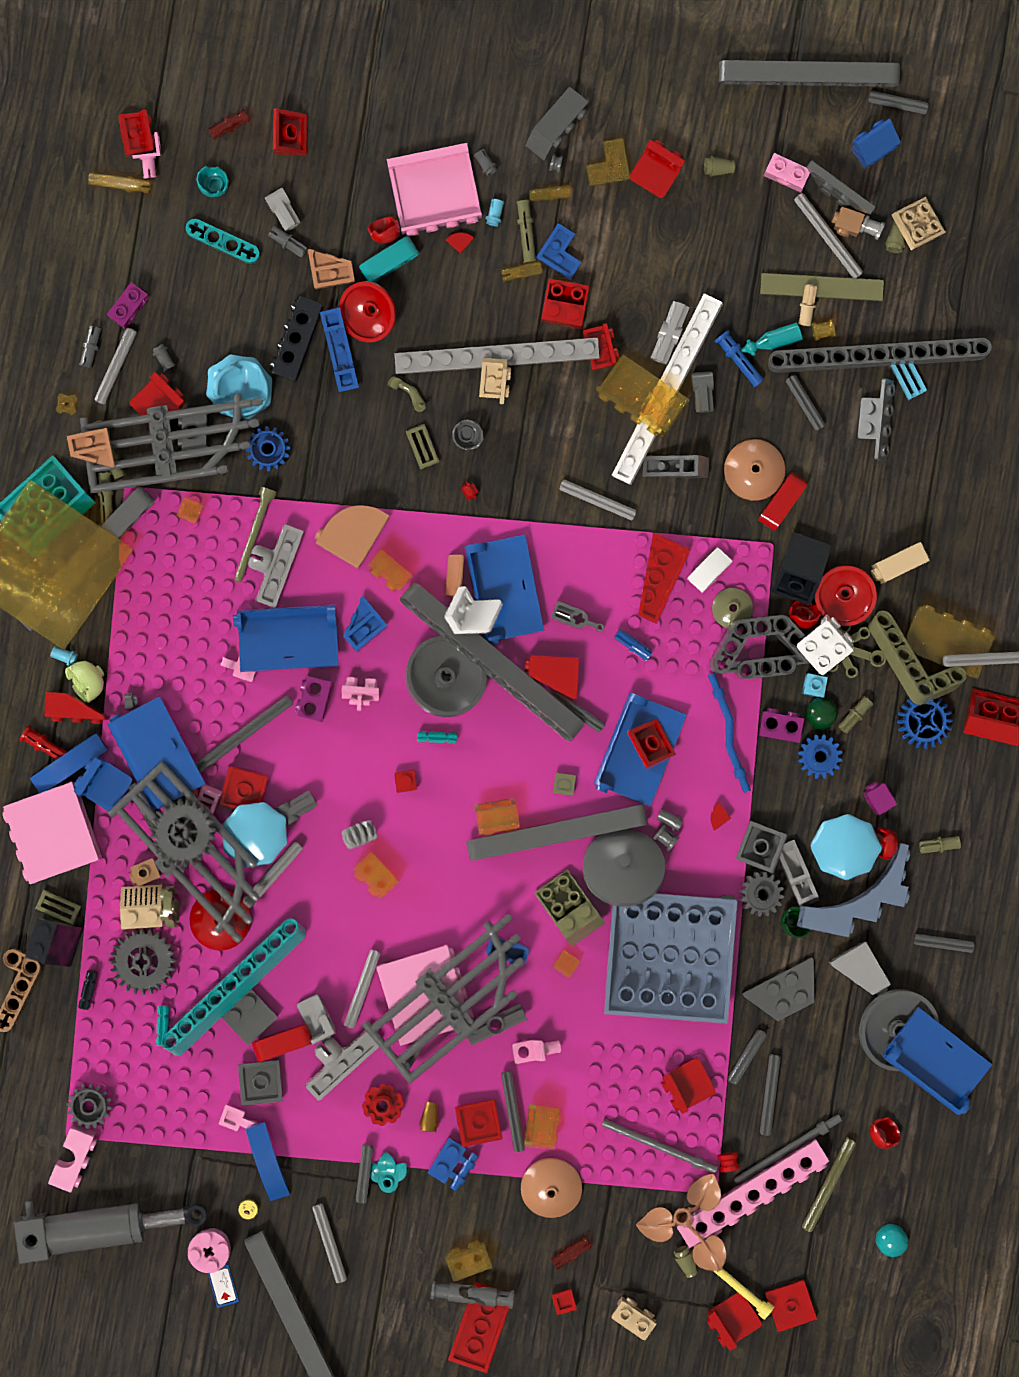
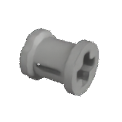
(872, 227)

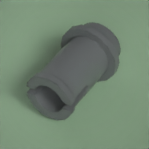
(485, 162)
(163, 357)
(670, 819)

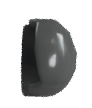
(467, 434)

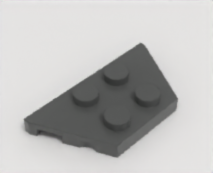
(834, 187)
(785, 991)

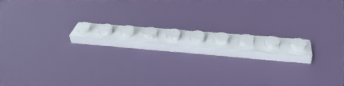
(674, 377)

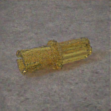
(550, 193)
(522, 271)

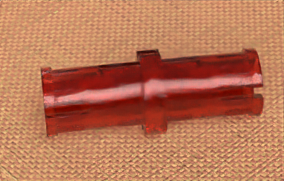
(228, 124)
(571, 1253)

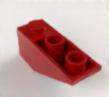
(69, 706)

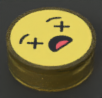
(248, 1209)

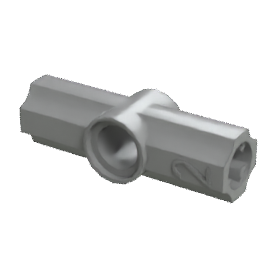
(670, 332)

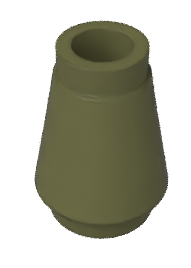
(717, 166)
(895, 240)
(685, 1260)

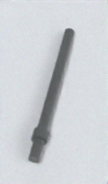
(822, 1128)
(696, 1161)

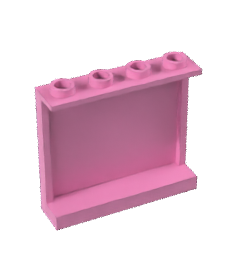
(434, 189)
(51, 833)
(399, 980)

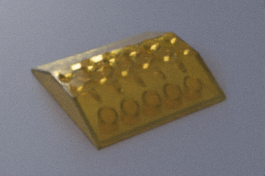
(54, 564)

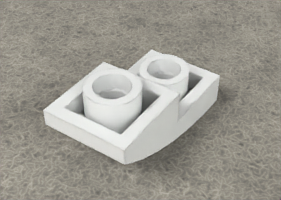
(709, 570)

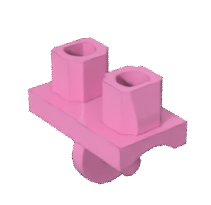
(360, 695)

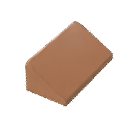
(454, 574)

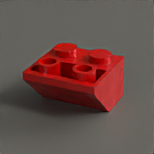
(565, 303)

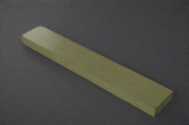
(826, 287)

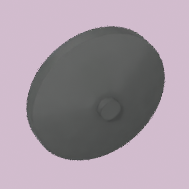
(443, 679)
(623, 867)
(885, 1019)

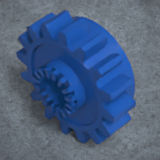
(268, 460)
(827, 748)

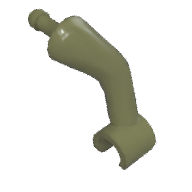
(418, 403)

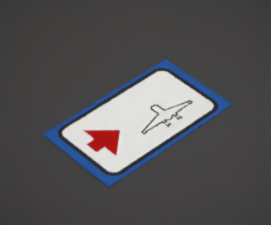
(223, 1287)

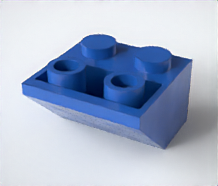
(875, 144)

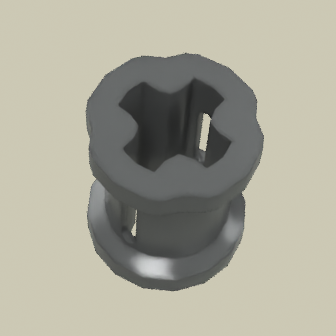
(666, 837)

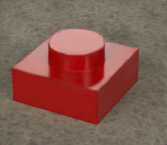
(405, 781)
(564, 1301)

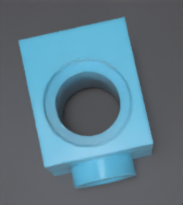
(814, 685)

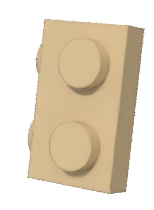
(493, 379)
(633, 1318)

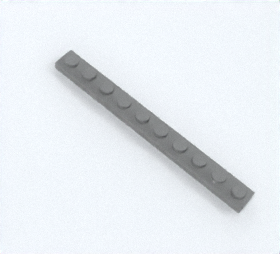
(514, 353)

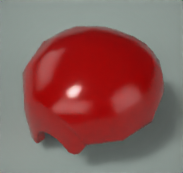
(384, 230)
(804, 615)
(888, 841)
(885, 1133)

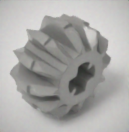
(359, 834)

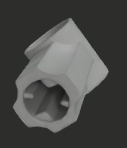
(280, 205)

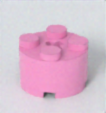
(209, 1262)

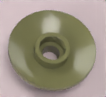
(721, 605)

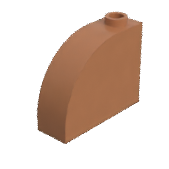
(352, 533)

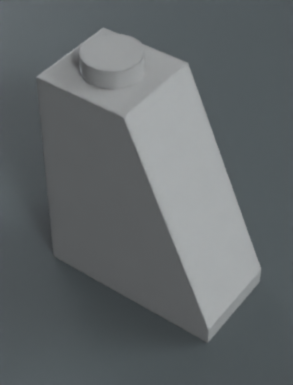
(862, 968)

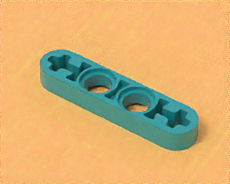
(224, 238)

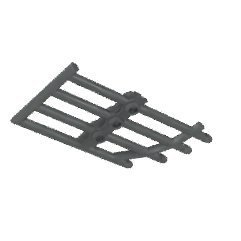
(162, 443)
(169, 869)
(447, 1005)

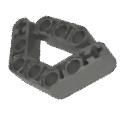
(754, 665)

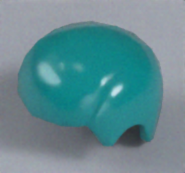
(212, 181)
(891, 1240)

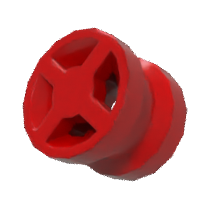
(729, 1162)

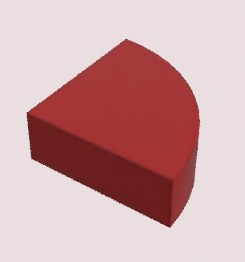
(459, 241)
(718, 816)

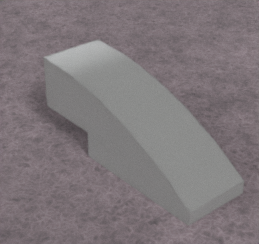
(798, 874)

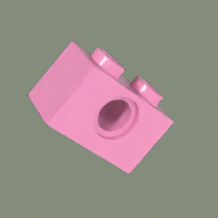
(787, 172)

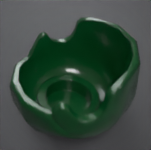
(821, 713)
(789, 923)

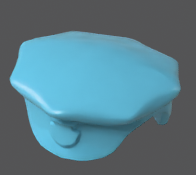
(239, 376)
(258, 831)
(846, 846)

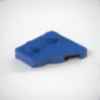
(364, 625)

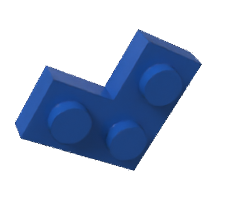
(554, 253)

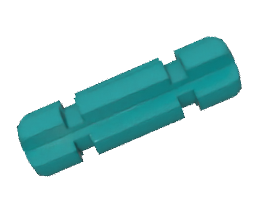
(437, 737)
(162, 1023)

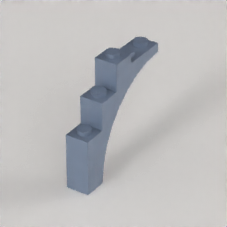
(866, 906)

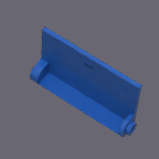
(498, 574)
(276, 634)
(148, 738)
(621, 765)
(925, 1056)

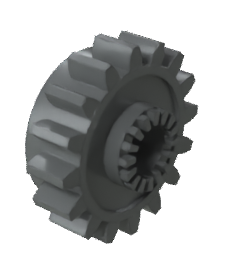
(771, 893)
(83, 1115)

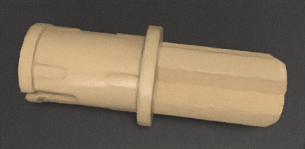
(807, 305)

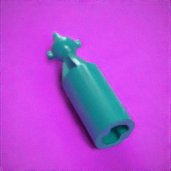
(775, 339)

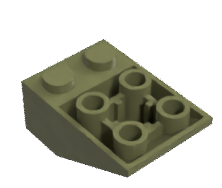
(569, 908)

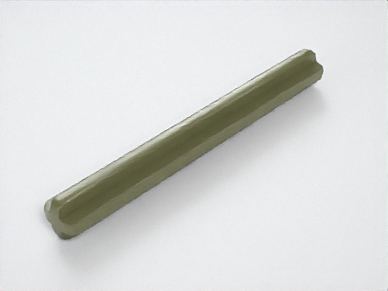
(828, 1184)

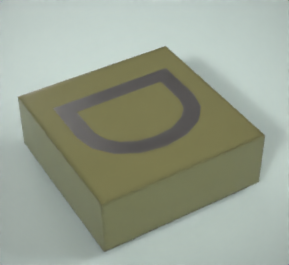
(564, 784)

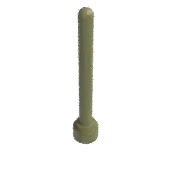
(266, 497)

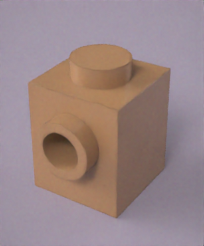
(847, 222)
(145, 872)

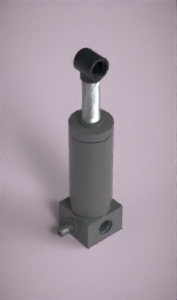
(92, 1228)

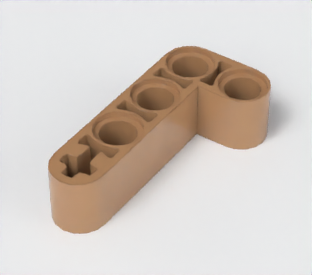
(15, 992)

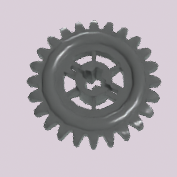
(172, 817)
(143, 941)

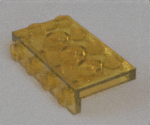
(642, 396)
(939, 635)

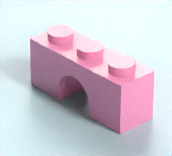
(67, 1173)

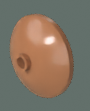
(739, 471)
(551, 1175)

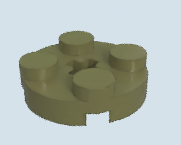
(171, 907)

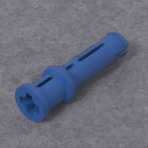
(733, 350)

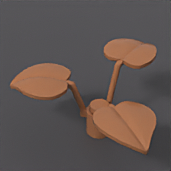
(658, 1223)

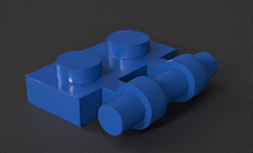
(447, 1160)

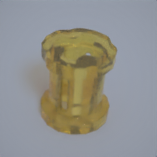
(823, 329)

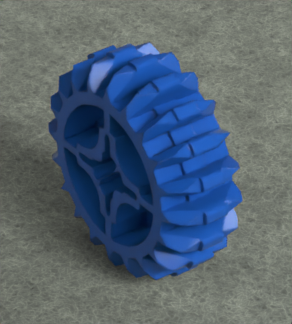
(918, 729)

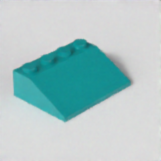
(58, 482)

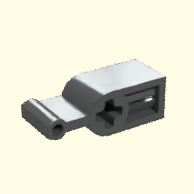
(572, 611)

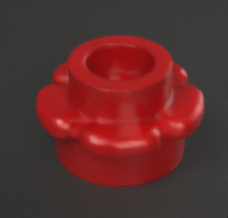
(469, 490)

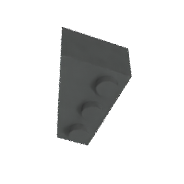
(556, 123)

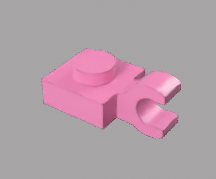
(236, 667)
(234, 1118)

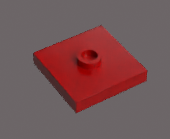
(242, 787)
(478, 1123)
(791, 1305)

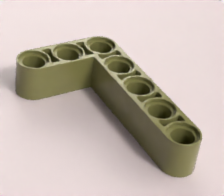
(909, 663)

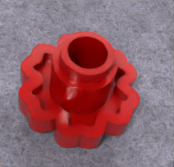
(390, 1112)

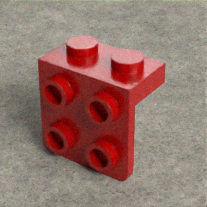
(657, 168)
(156, 394)
(688, 1085)
(733, 1320)

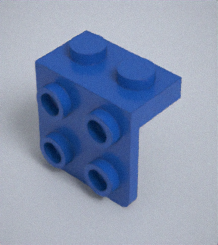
(102, 783)

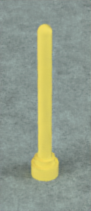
(762, 1307)

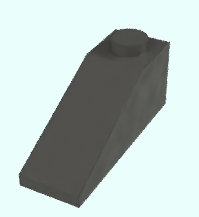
(676, 466)

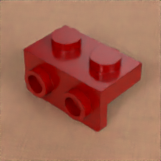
(136, 133)
(607, 354)

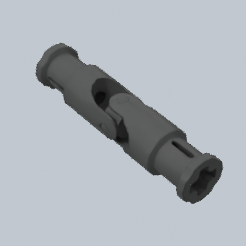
(485, 1295)

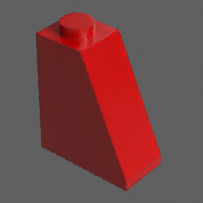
(555, 672)

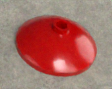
(357, 312)
(851, 608)
(203, 924)

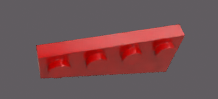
(662, 571)

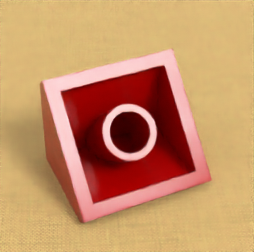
(289, 132)
(651, 743)

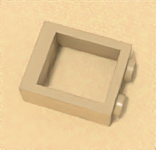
(899, 563)

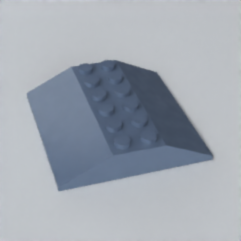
(671, 958)

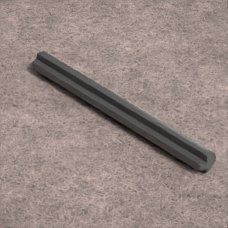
(244, 733)

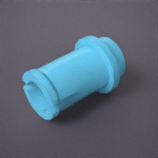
(495, 212)
(64, 655)

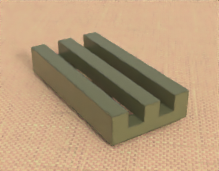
(416, 430)
(74, 913)

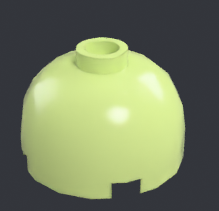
(86, 680)

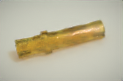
(128, 184)

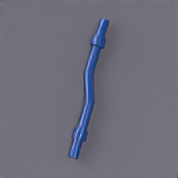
(739, 771)

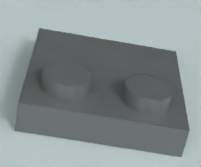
(250, 1017)
(260, 1082)

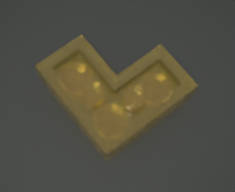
(615, 167)

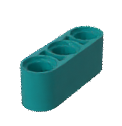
(389, 259)

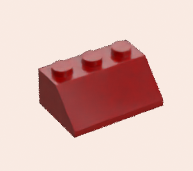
(992, 717)

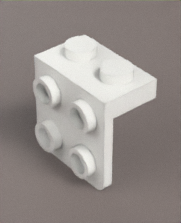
(470, 615)
(826, 645)

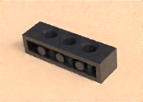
(291, 370)

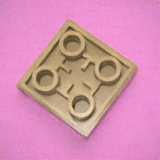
(918, 223)

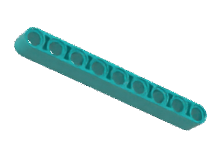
(238, 977)

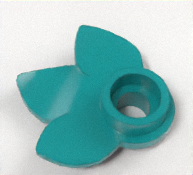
(387, 1170)

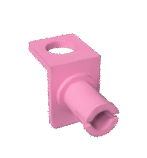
(148, 159)
(536, 1049)

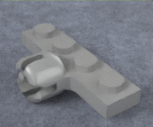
(275, 564)
(339, 1062)

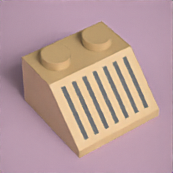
(141, 907)

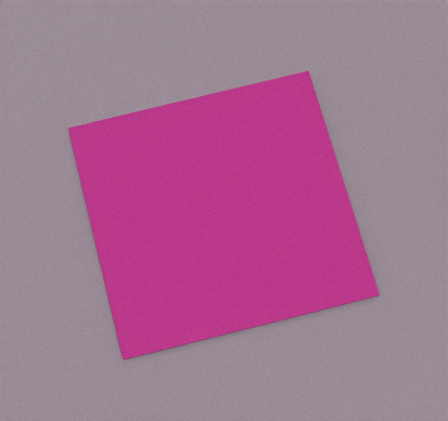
(169, 642)

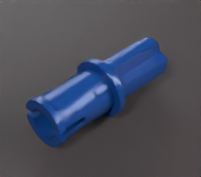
(633, 644)

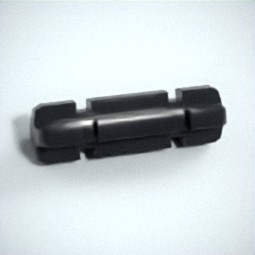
(88, 989)

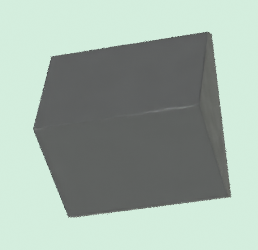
(761, 847)

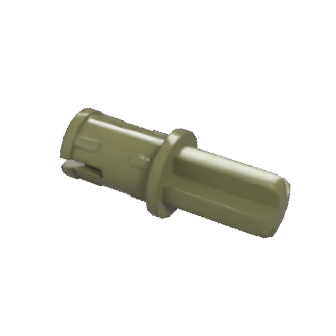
(855, 714)
(939, 844)

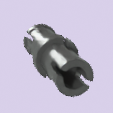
(90, 346)

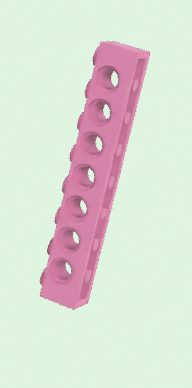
(757, 1182)

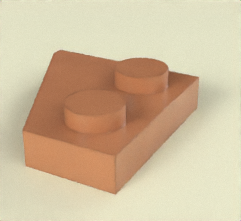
(329, 270)
(92, 447)

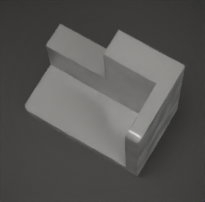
(317, 1018)

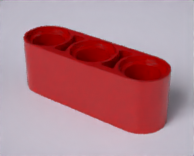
(783, 501)
(282, 1042)

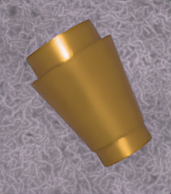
(429, 1118)

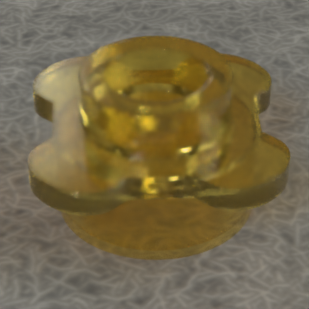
(62, 399)

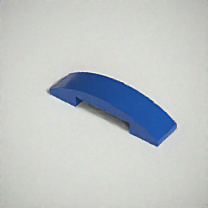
(339, 349)
(68, 763)
(267, 1161)

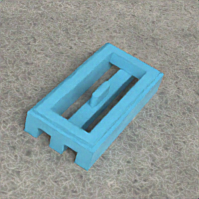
(916, 392)

